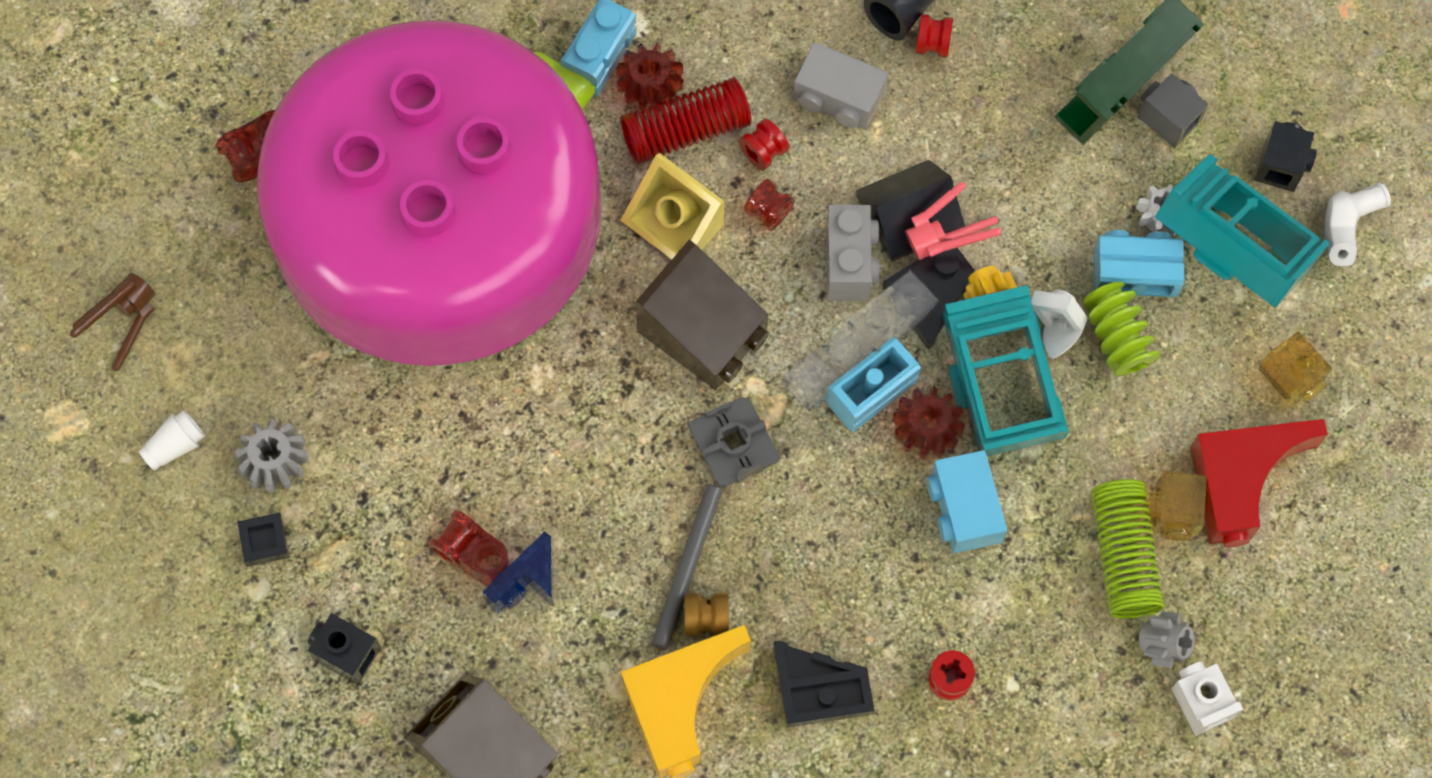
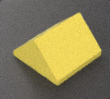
(673, 209)

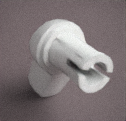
(1342, 218)

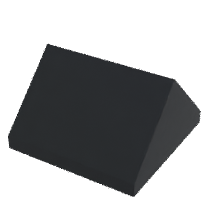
(905, 196)

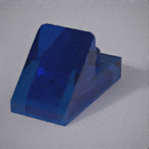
(531, 568)

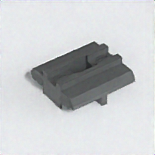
(744, 422)

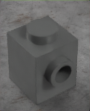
(1172, 109)

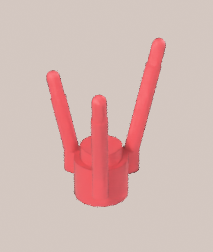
(929, 238)

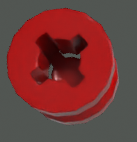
(934, 35)
(763, 144)
(948, 684)

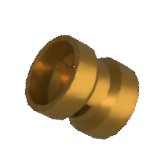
(706, 614)

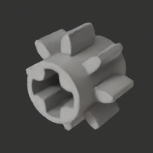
(1166, 639)

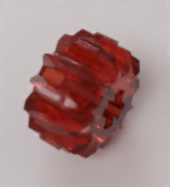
(637, 67)
(921, 436)

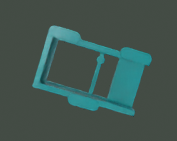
(1226, 248)
(988, 317)

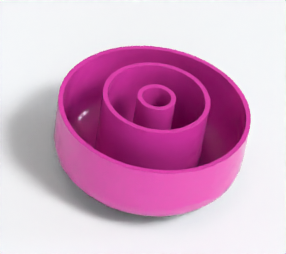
(430, 192)

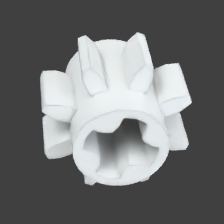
(1151, 207)

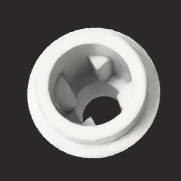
(173, 439)

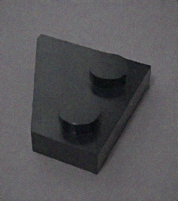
(946, 278)
(820, 688)

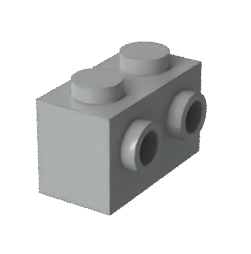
(849, 258)

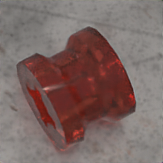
(769, 204)

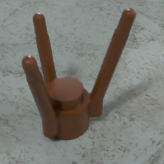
(128, 297)

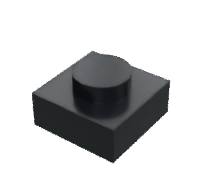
(263, 539)

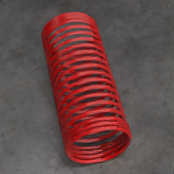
(685, 126)

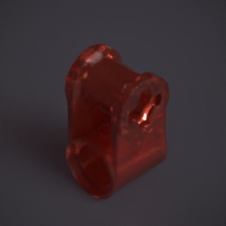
(249, 143)
(466, 545)

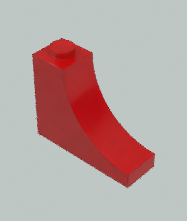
(1237, 468)

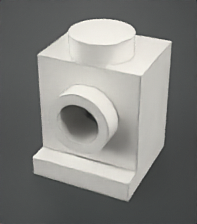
(1203, 712)

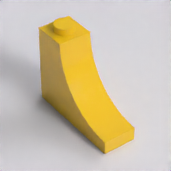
(668, 693)

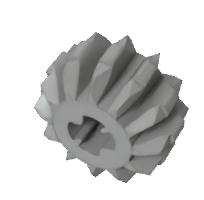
(270, 440)

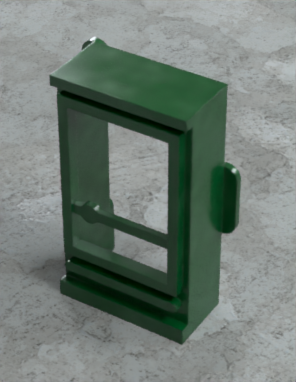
(1128, 70)

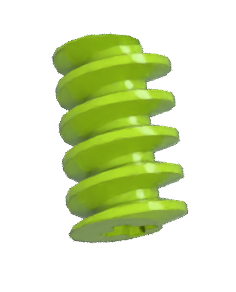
(1119, 330)

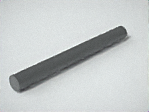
(686, 567)

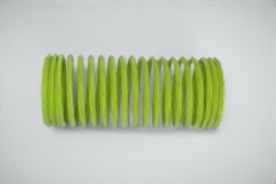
(1136, 602)

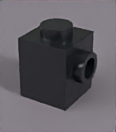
(1286, 156)
(343, 648)

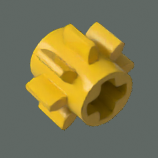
(988, 281)

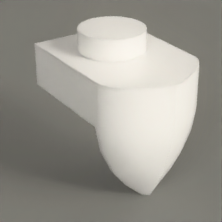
(1062, 320)

